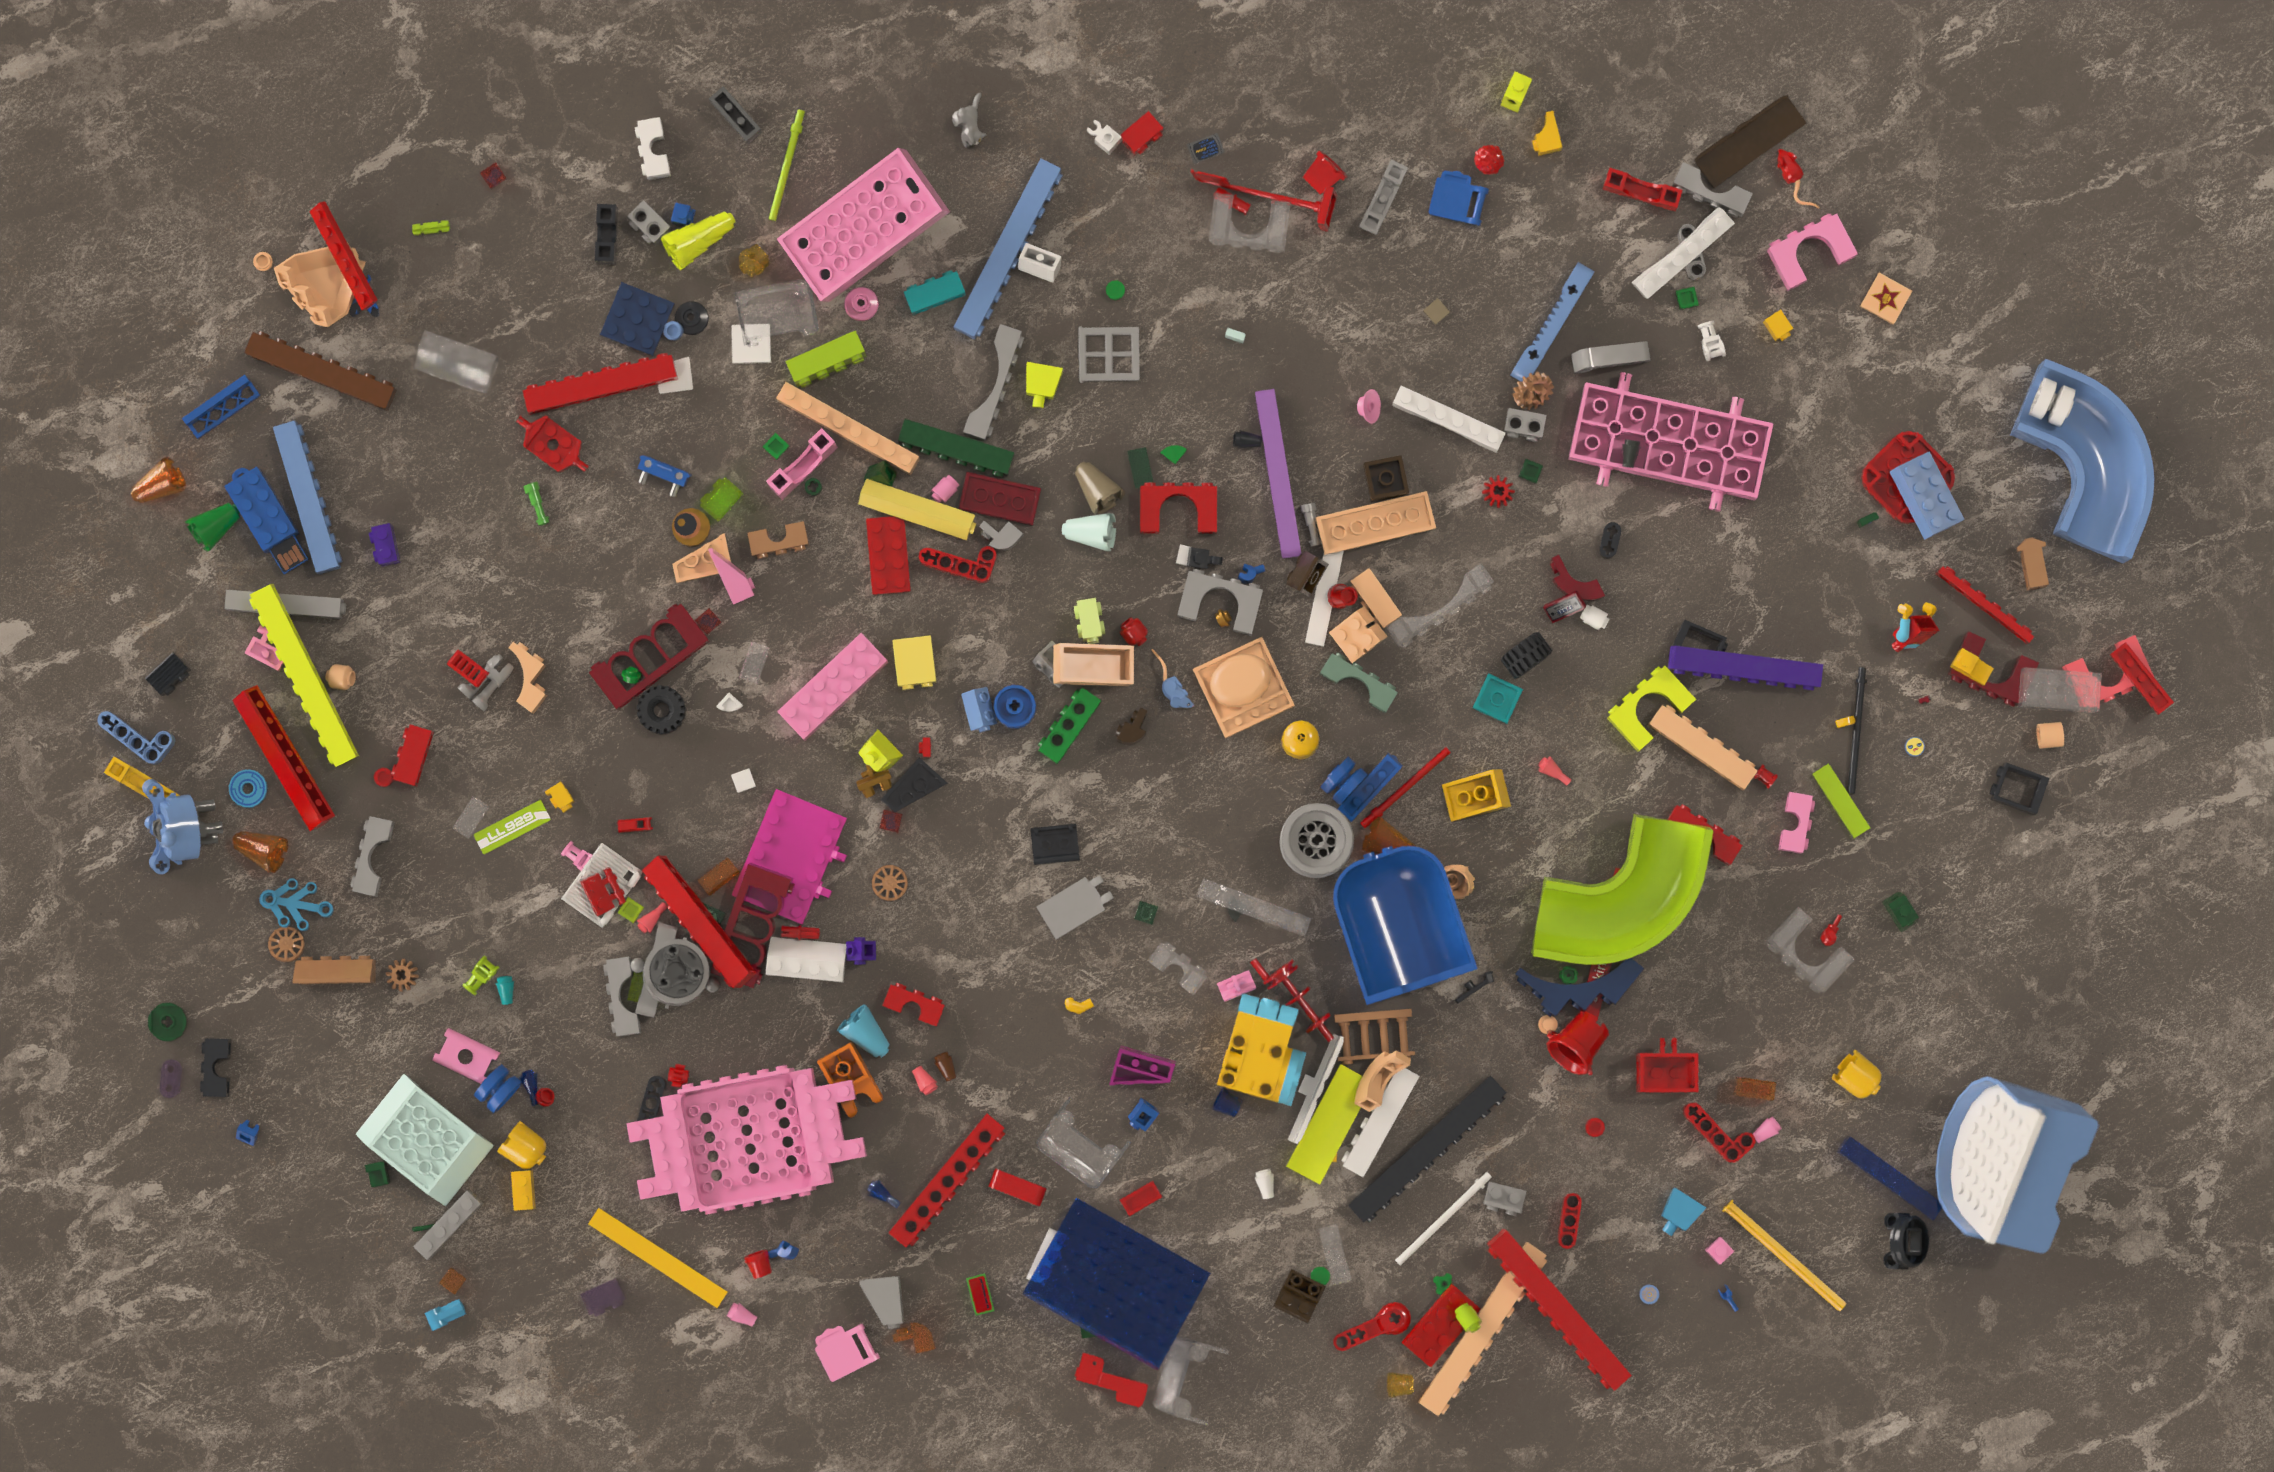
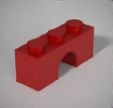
(930, 1009)

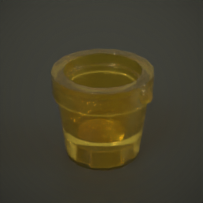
(1399, 1384)

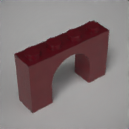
(2007, 690)

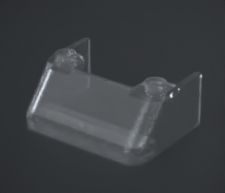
(1076, 1151)
(1174, 1373)

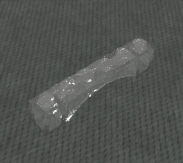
(1406, 628)
(1253, 907)

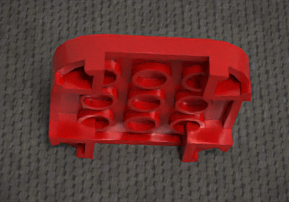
(1879, 482)

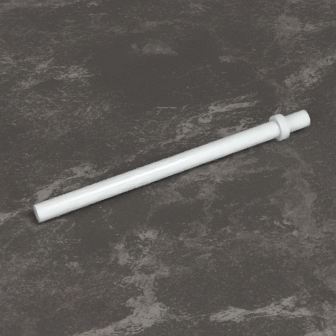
(1479, 1183)

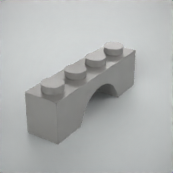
(1690, 182)
(366, 879)
(618, 973)
(448, 1224)

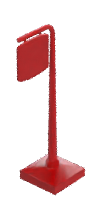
(1323, 208)

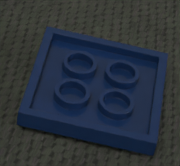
(637, 319)

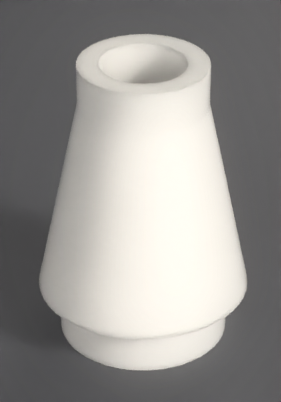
(1265, 1182)

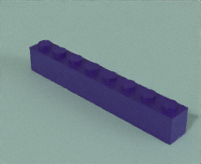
(1745, 666)

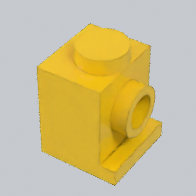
(560, 797)

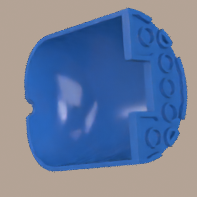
(1401, 922)

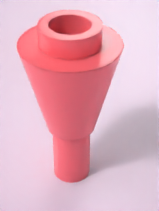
(1550, 768)
(649, 920)

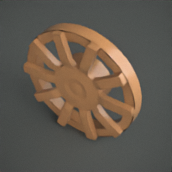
(889, 882)
(286, 944)

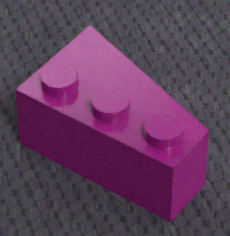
(1141, 1067)

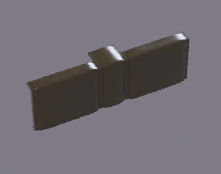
(1749, 141)

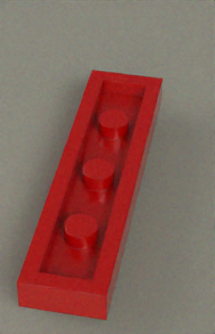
(2141, 678)

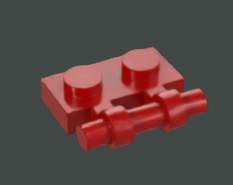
(597, 893)

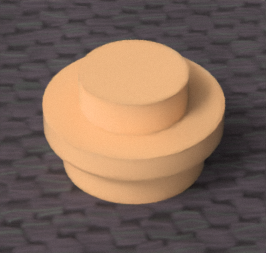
(263, 261)
(1547, 1023)

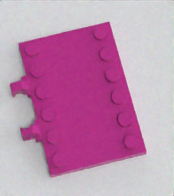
(799, 843)

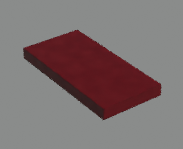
(999, 498)

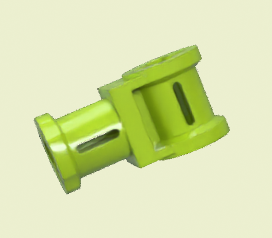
(480, 974)

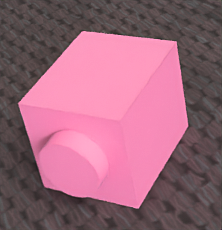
(1719, 1250)

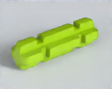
(431, 227)

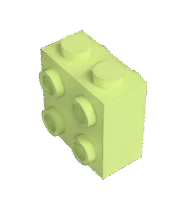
(1090, 626)

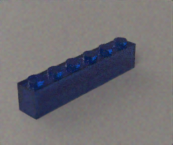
(1890, 1178)

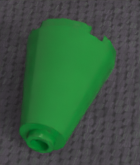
(213, 524)

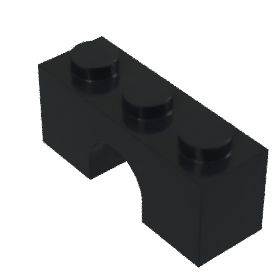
(606, 234)
(213, 1051)

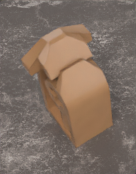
(2033, 563)

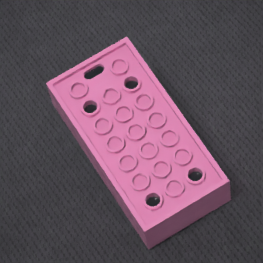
(863, 225)

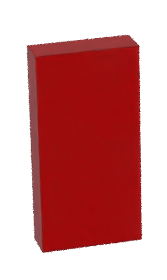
(1141, 1198)

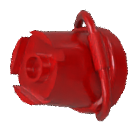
(1577, 1043)

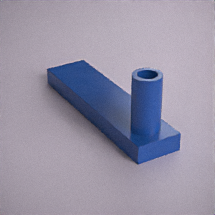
(1370, 786)

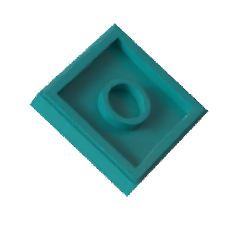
(1497, 698)

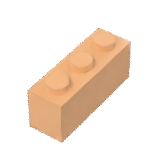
(1375, 599)

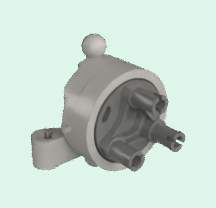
(672, 972)

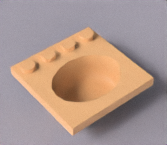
(1243, 687)

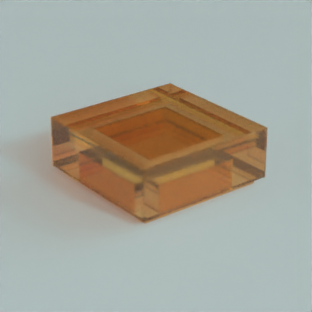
(453, 1281)

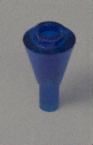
(529, 1081)
(878, 1191)

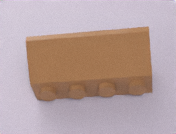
(334, 971)

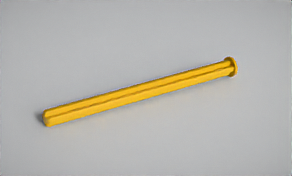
(1787, 1258)

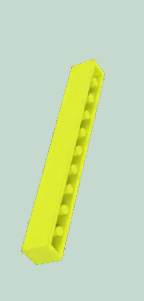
(304, 675)

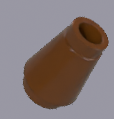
(945, 1065)

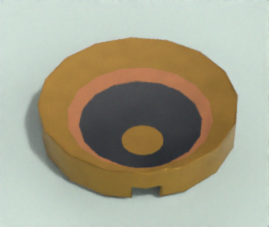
(691, 527)

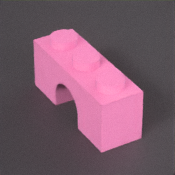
(1800, 806)

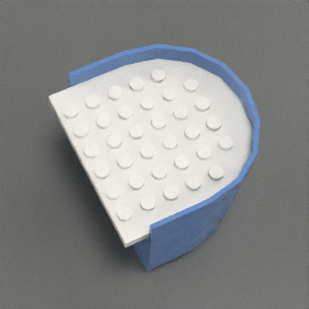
(2008, 1161)

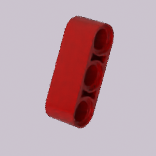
(1017, 1187)
(1570, 1230)

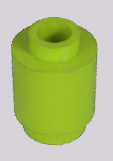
(1468, 1318)

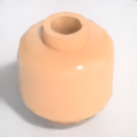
(340, 677)

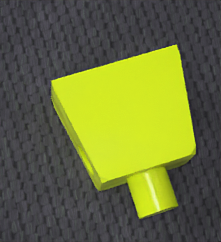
(1516, 92)
(1042, 382)
(879, 752)

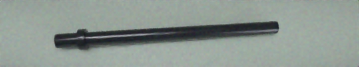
(1861, 681)

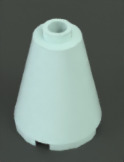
(1092, 530)

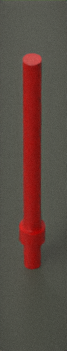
(1378, 811)

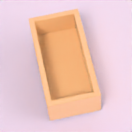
(1093, 664)

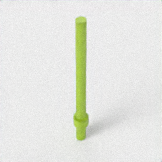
(796, 129)

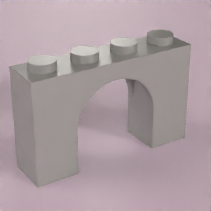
(1199, 585)

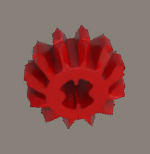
(1500, 485)

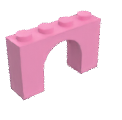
(1828, 230)
(786, 480)

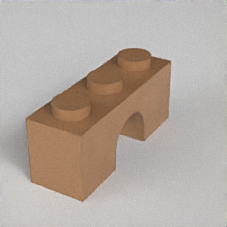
(795, 538)

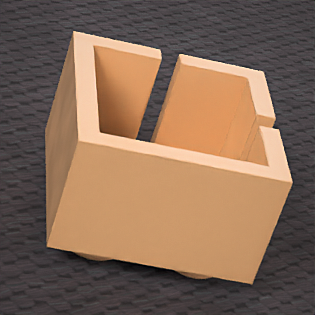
(1355, 637)

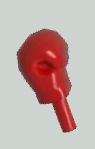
(1829, 936)

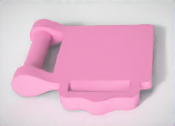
(840, 1353)

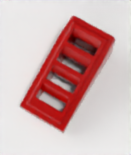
(459, 660)

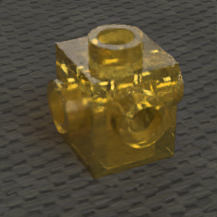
(753, 261)

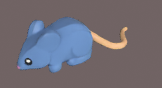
(1173, 689)

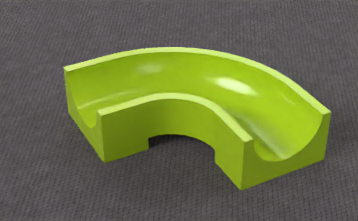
(1634, 906)

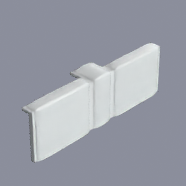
(1313, 1088)

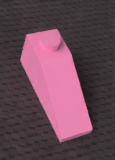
(734, 579)

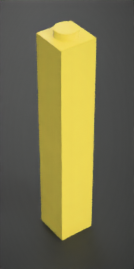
(917, 509)

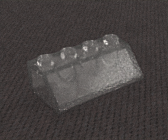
(455, 362)

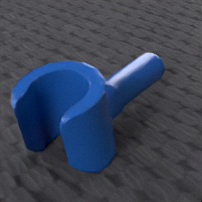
(1727, 1296)

